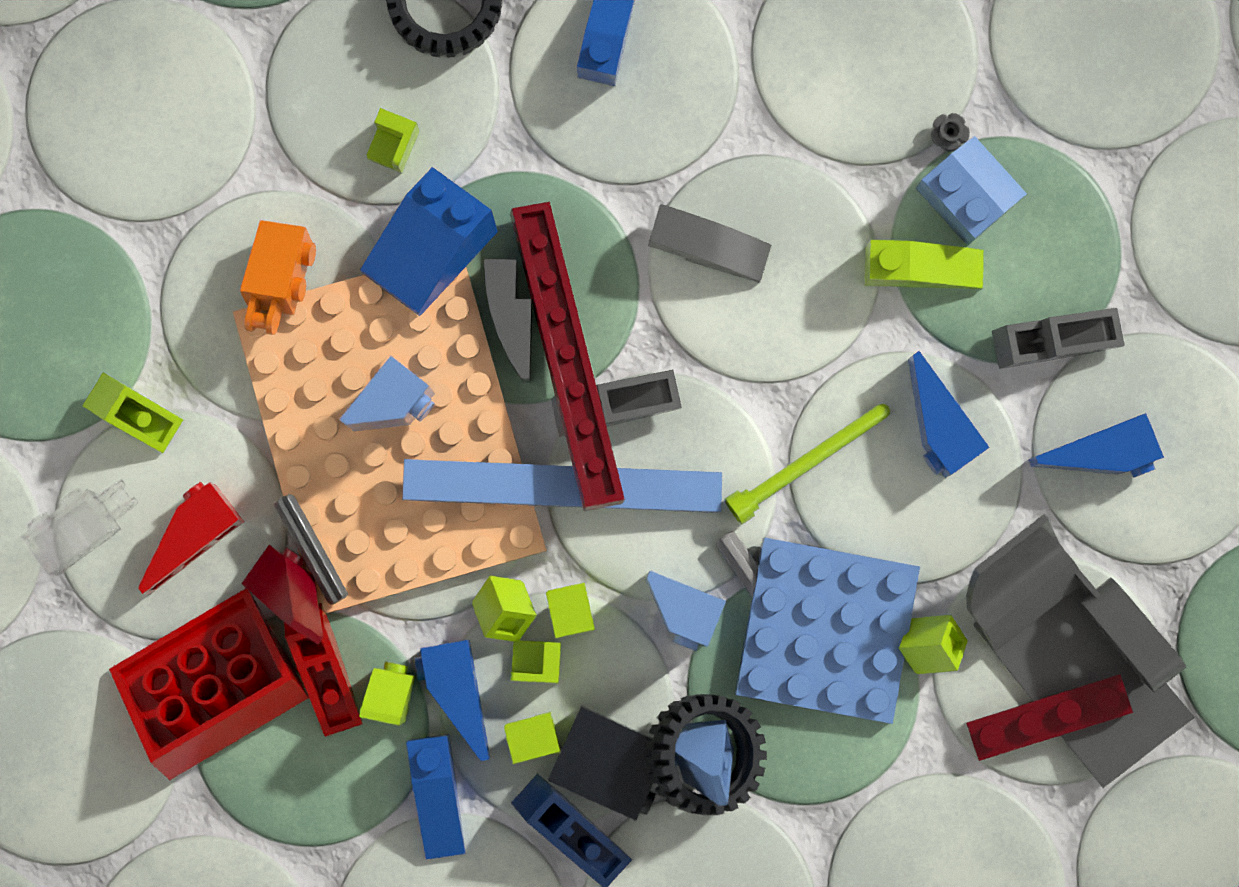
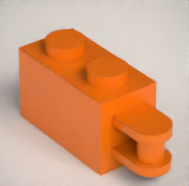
(276, 274)

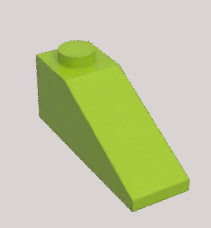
(922, 265)

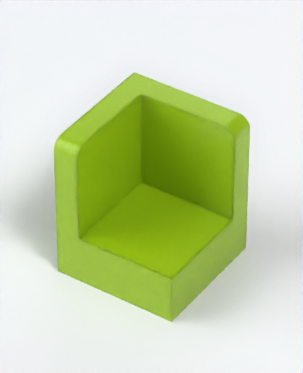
(392, 140)
(503, 609)
(570, 610)
(933, 644)
(536, 661)
(532, 737)

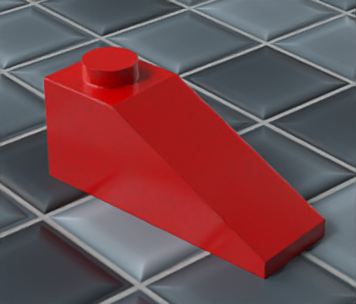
(193, 530)
(325, 678)

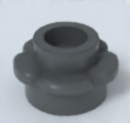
(950, 142)

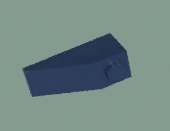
(570, 831)

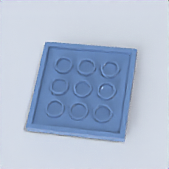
(827, 630)

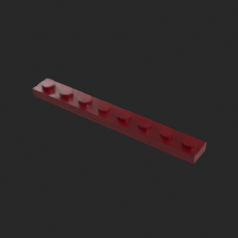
(567, 357)

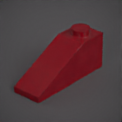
(287, 590)

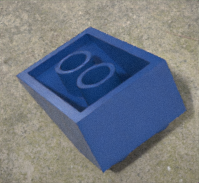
(429, 241)

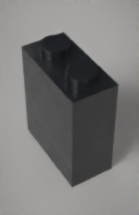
(606, 764)

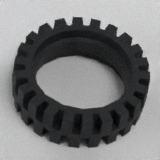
(445, 44)
(664, 744)

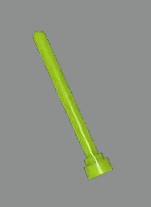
(746, 503)

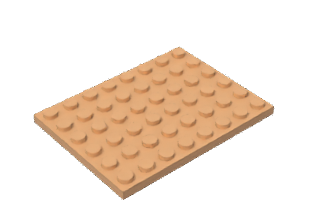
(355, 479)

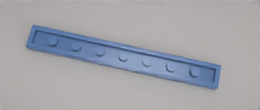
(556, 486)

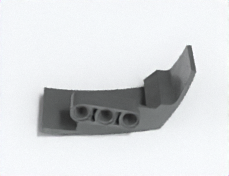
(1066, 633)

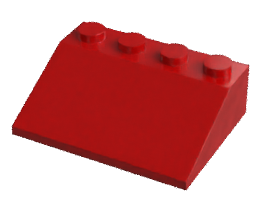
(207, 684)

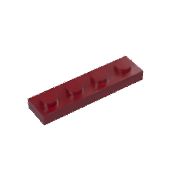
(1049, 717)

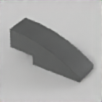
(709, 243)
(510, 315)
(1057, 337)
(633, 398)

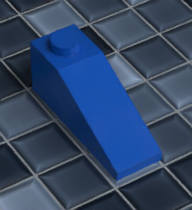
(604, 40)
(943, 425)
(1110, 451)
(454, 685)
(436, 796)

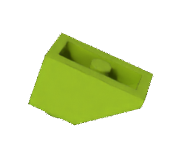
(132, 412)
(388, 694)

